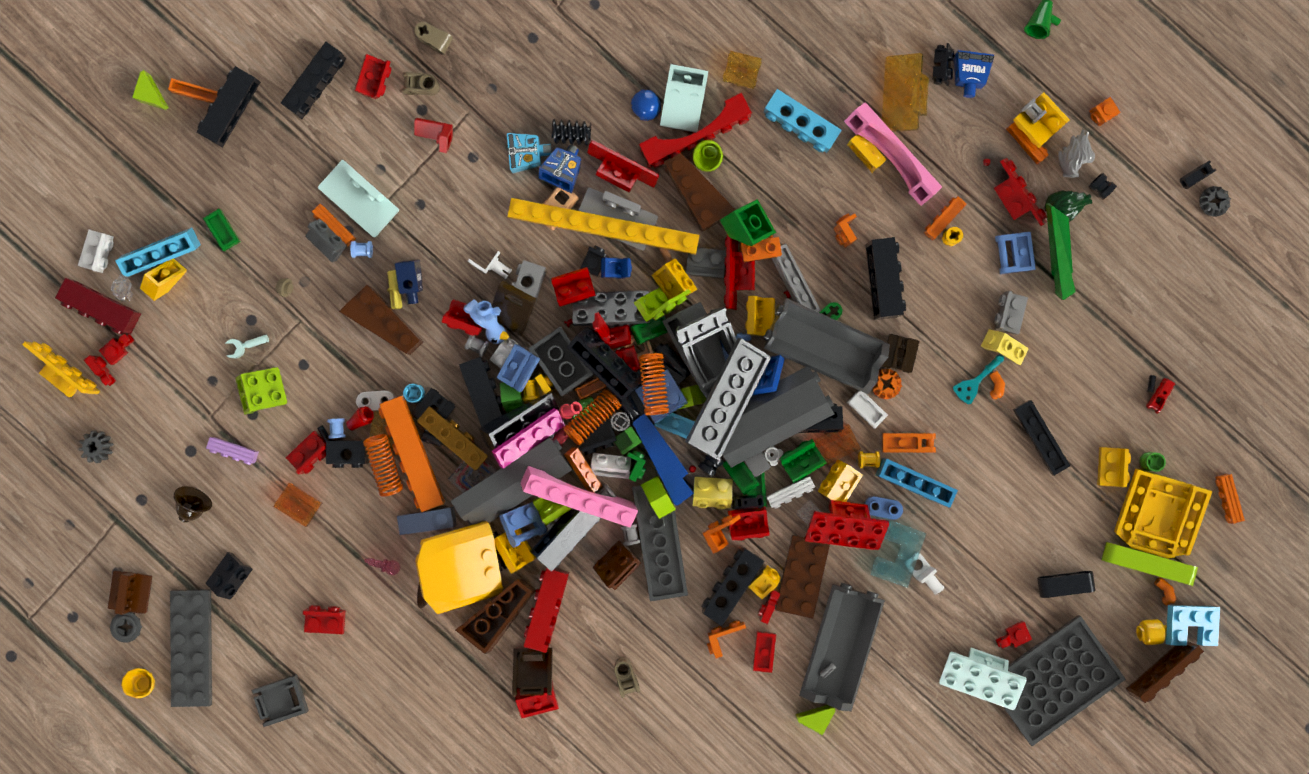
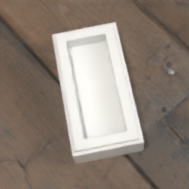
(867, 408)

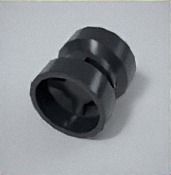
(1102, 186)
(710, 465)

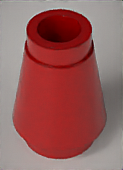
(360, 418)

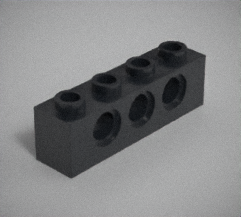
(720, 613)

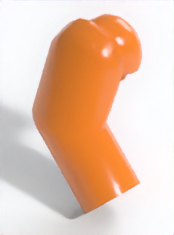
(999, 385)
(1170, 597)

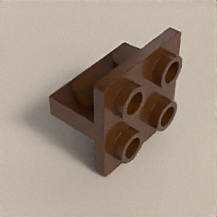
(616, 565)
(129, 592)

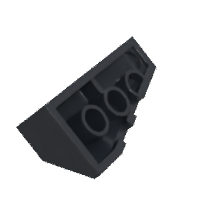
(511, 423)

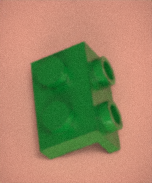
(802, 460)
(638, 470)

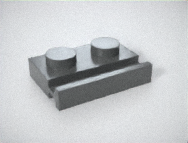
(706, 263)

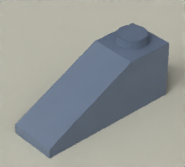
(427, 521)

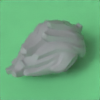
(1076, 154)

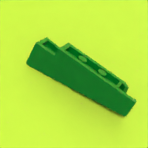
(1060, 252)

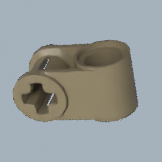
(435, 39)
(416, 84)
(626, 680)

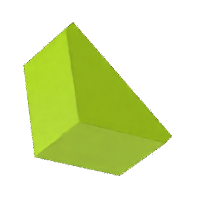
(148, 92)
(693, 395)
(658, 497)
(816, 718)

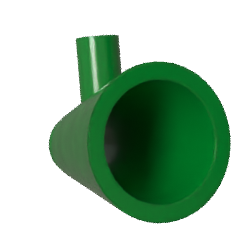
(1040, 22)

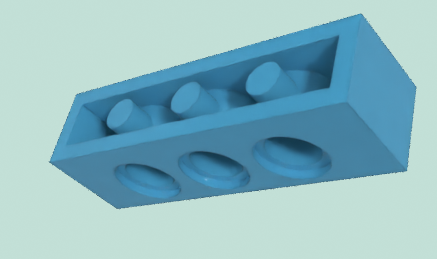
(916, 482)

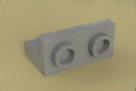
(1010, 313)

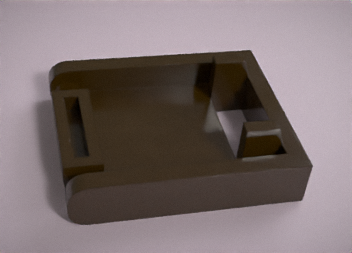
(513, 314)
(532, 676)

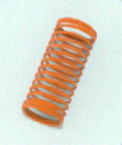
(656, 409)
(574, 436)
(370, 442)

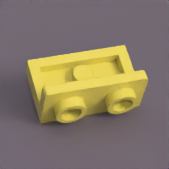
(712, 492)

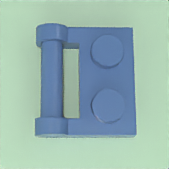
(1021, 252)
(519, 518)

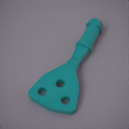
(974, 383)

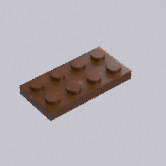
(802, 577)
(1163, 671)

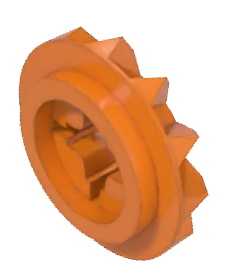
(895, 383)

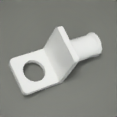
(494, 265)
(926, 575)

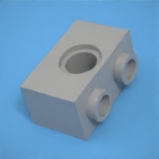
(532, 271)

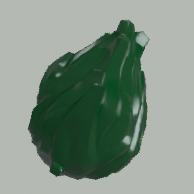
(1069, 202)

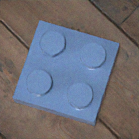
(675, 396)

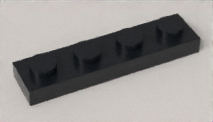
(1041, 437)

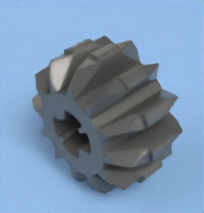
(89, 449)

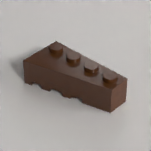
(697, 192)
(378, 317)
(494, 619)

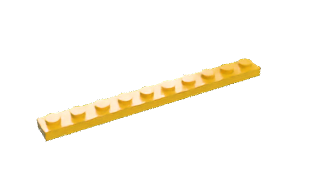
(603, 226)

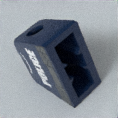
(409, 271)

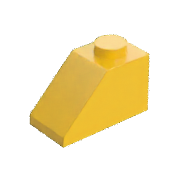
(162, 279)

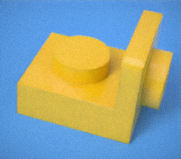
(765, 582)

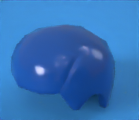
(646, 105)

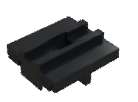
(432, 399)

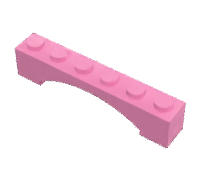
(871, 127)
(552, 489)

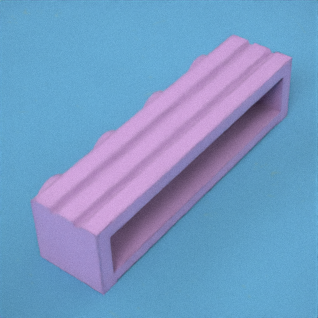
(233, 450)

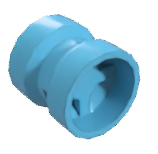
(414, 393)

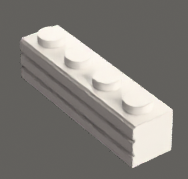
(791, 491)

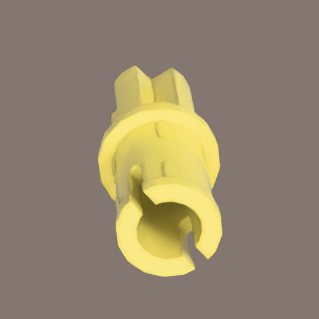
(395, 296)

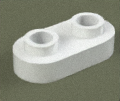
(374, 398)

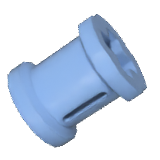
(361, 249)
(336, 428)

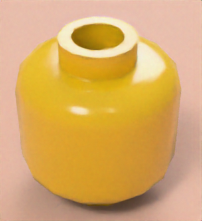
(1151, 632)

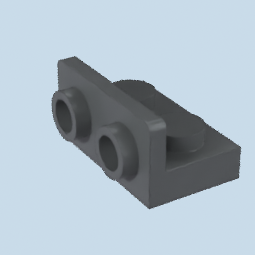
(325, 240)

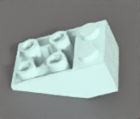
(684, 98)

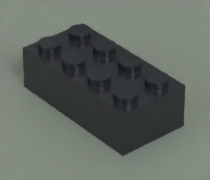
(885, 278)

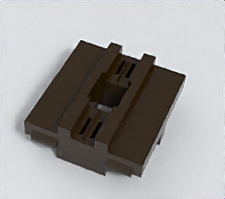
(910, 349)

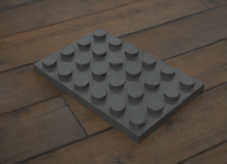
(1061, 679)

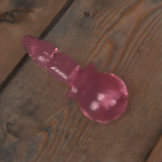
(390, 567)

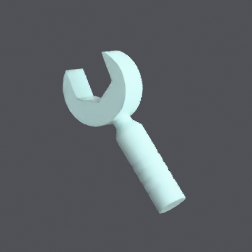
(248, 344)

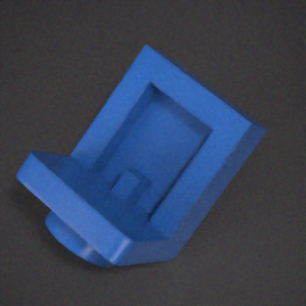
(616, 268)

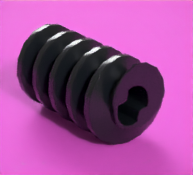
(571, 132)

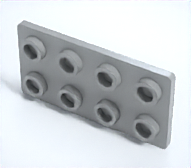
(616, 207)

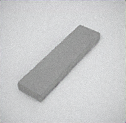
(794, 279)

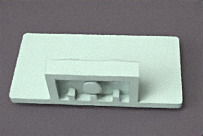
(358, 198)
(983, 677)

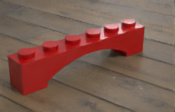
(658, 150)

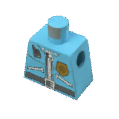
(525, 151)

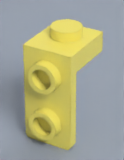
(1005, 345)

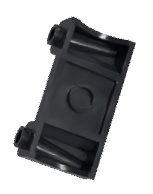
(632, 404)

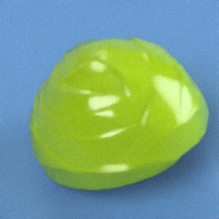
(707, 155)

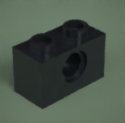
(336, 449)

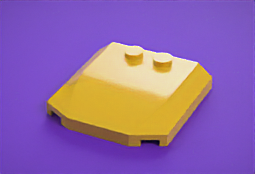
(1161, 514)
(459, 567)

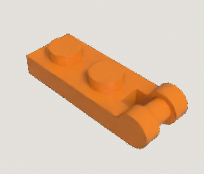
(908, 442)

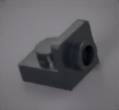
(593, 260)

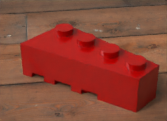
(546, 610)

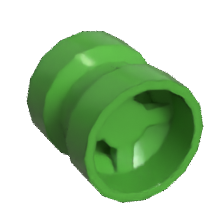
(1157, 461)

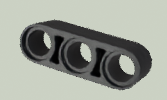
(1066, 584)

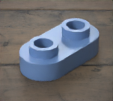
(884, 507)

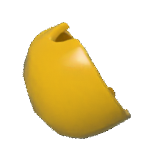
(138, 683)

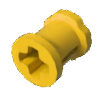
(953, 230)
(530, 391)
(869, 459)

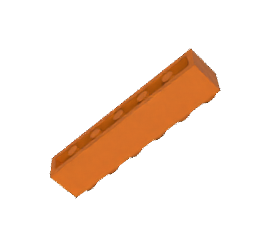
(412, 453)

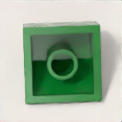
(748, 224)

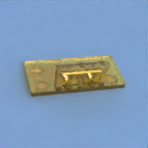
(904, 92)

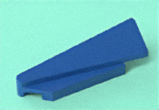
(665, 461)

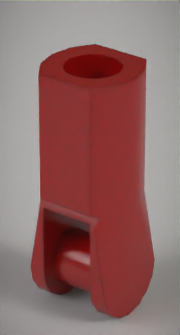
(1162, 392)

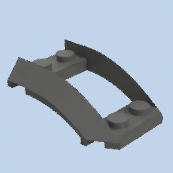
(700, 329)

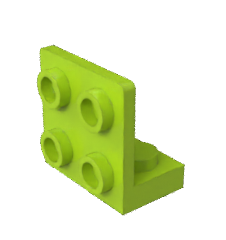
(655, 303)
(261, 390)

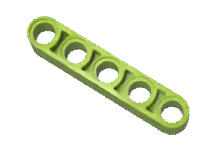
(1149, 563)

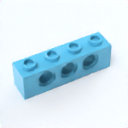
(798, 111)
(158, 252)

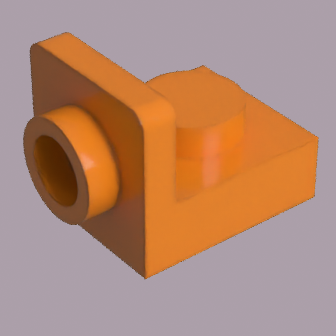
(1104, 111)

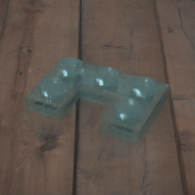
(903, 567)

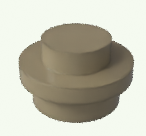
(284, 287)

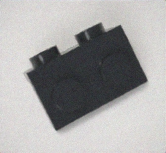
(603, 436)
(228, 576)

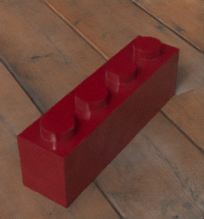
(94, 304)

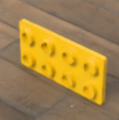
(59, 373)

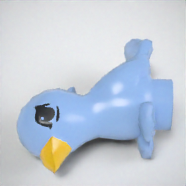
(486, 317)

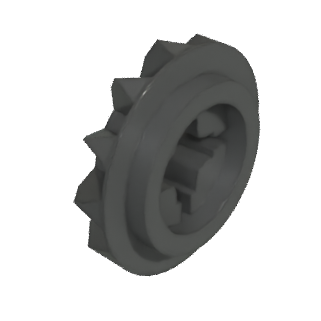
(1211, 208)
(120, 633)

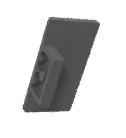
(614, 307)

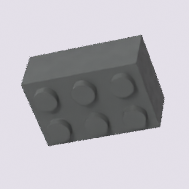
(559, 362)

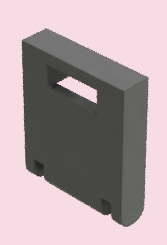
(278, 702)

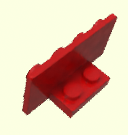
(847, 526)

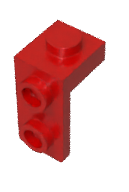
(613, 337)

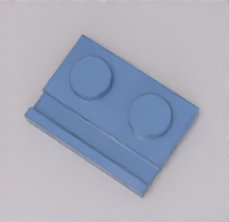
(518, 368)

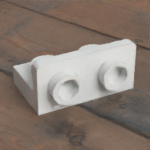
(96, 251)

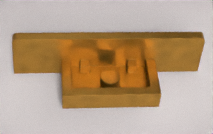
(449, 434)

